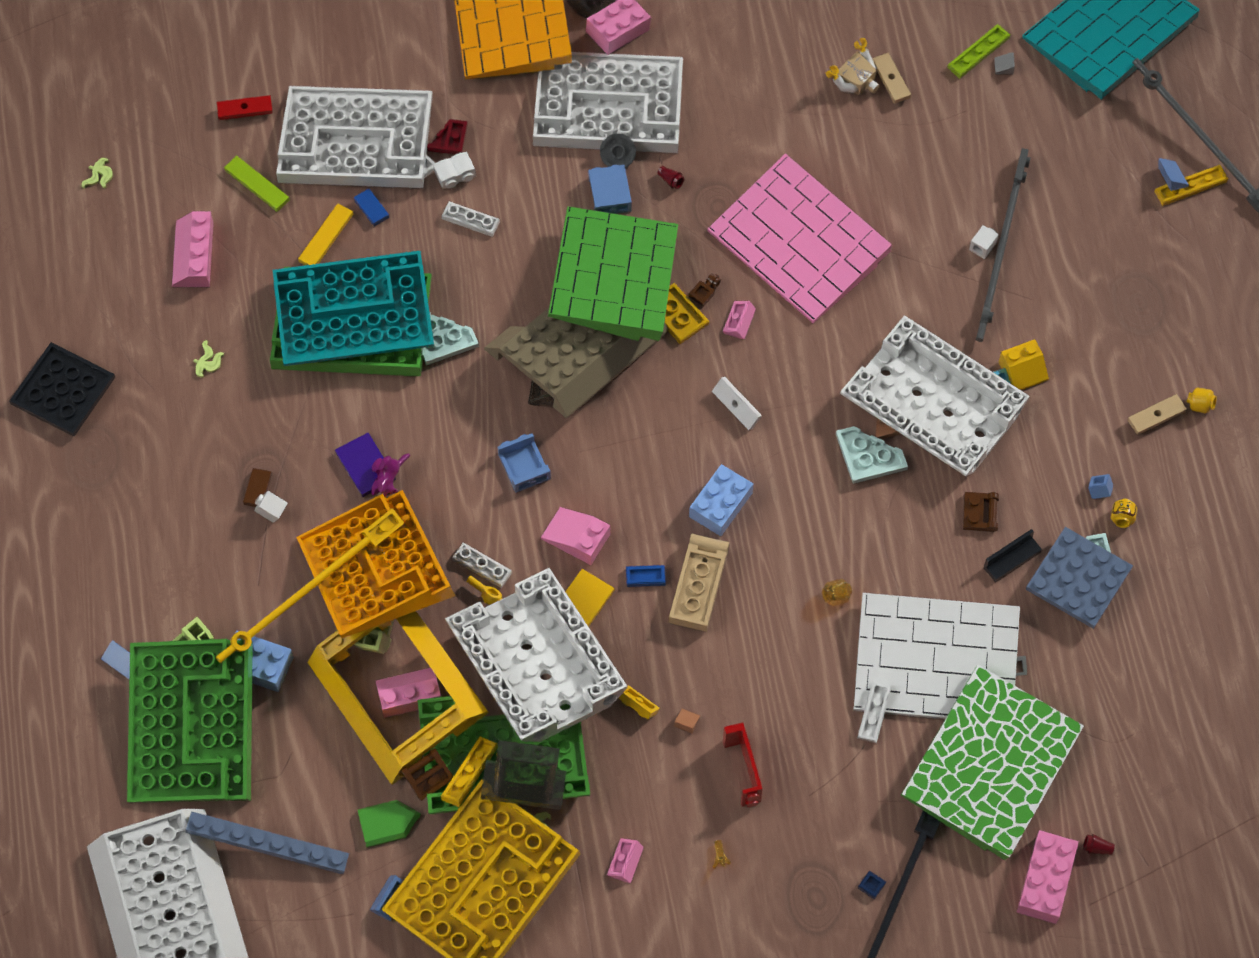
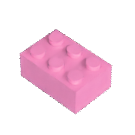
(618, 24)

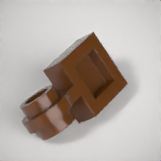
(703, 292)

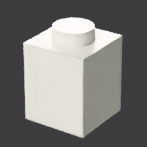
(983, 241)
(270, 506)

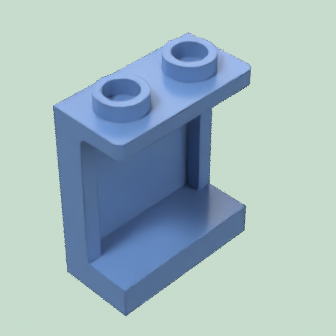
(610, 189)
(523, 462)

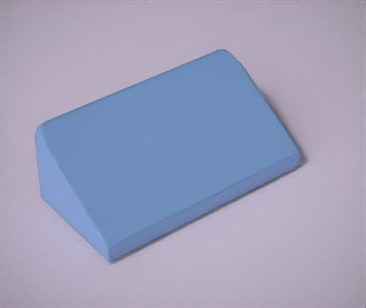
(1172, 174)
(117, 658)
(385, 894)

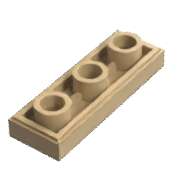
(891, 78)
(1165, 410)

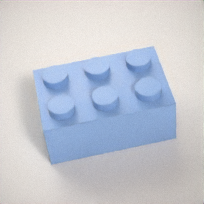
(721, 500)
(269, 663)

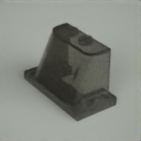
(524, 776)

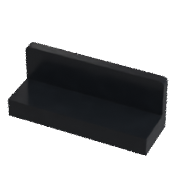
(1012, 556)

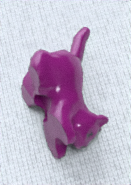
(386, 471)

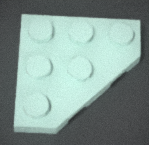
(448, 340)
(868, 455)

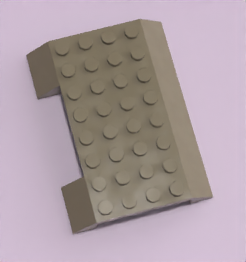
(567, 357)

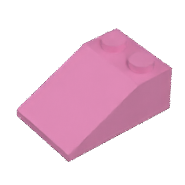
(577, 534)

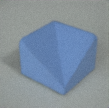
(1100, 486)

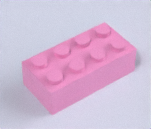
(1047, 877)

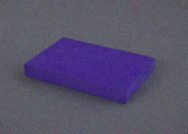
(358, 459)

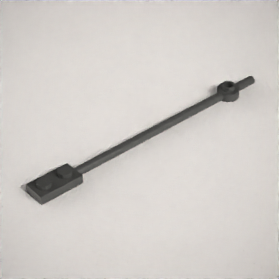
(1020, 176)
(1253, 197)

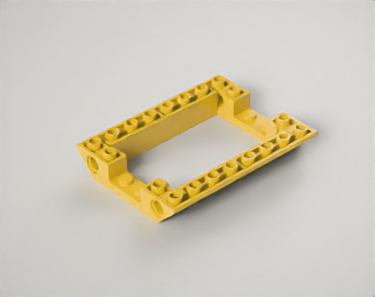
(455, 720)

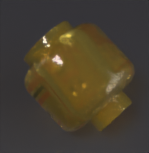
(836, 592)

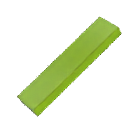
(978, 51)
(256, 183)

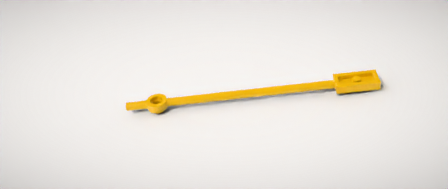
(373, 535)
(629, 697)

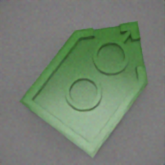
(386, 822)

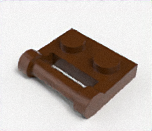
(974, 511)
(431, 779)

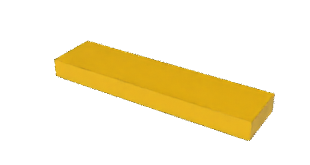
(1196, 183)
(326, 235)
(469, 771)

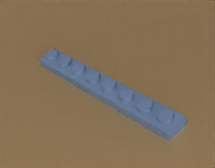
(267, 842)

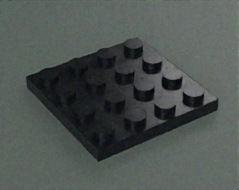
(62, 389)

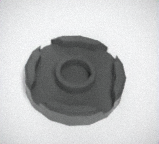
(617, 150)

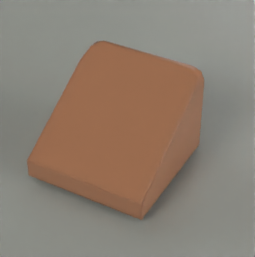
(686, 721)

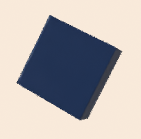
(871, 884)

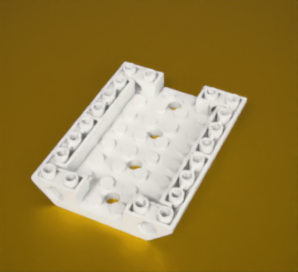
(947, 382)
(560, 647)
(191, 888)

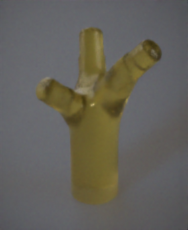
(720, 855)

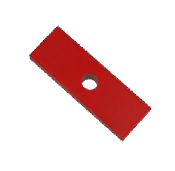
(244, 107)

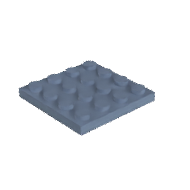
(1079, 577)

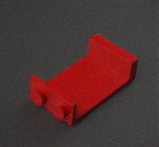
(737, 735)

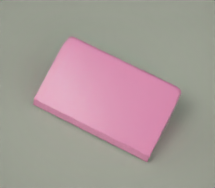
(739, 319)
(625, 860)

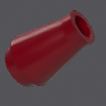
(671, 177)
(1096, 845)

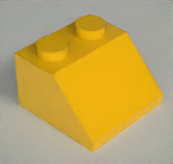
(1024, 365)

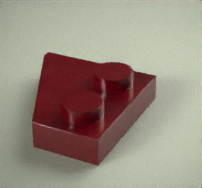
(450, 138)

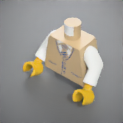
(856, 73)

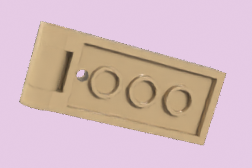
(699, 582)

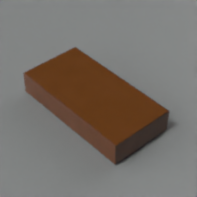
(257, 485)

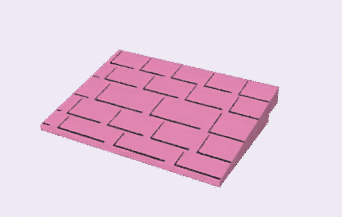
(800, 238)

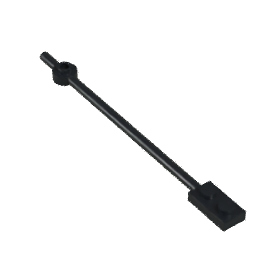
(926, 829)

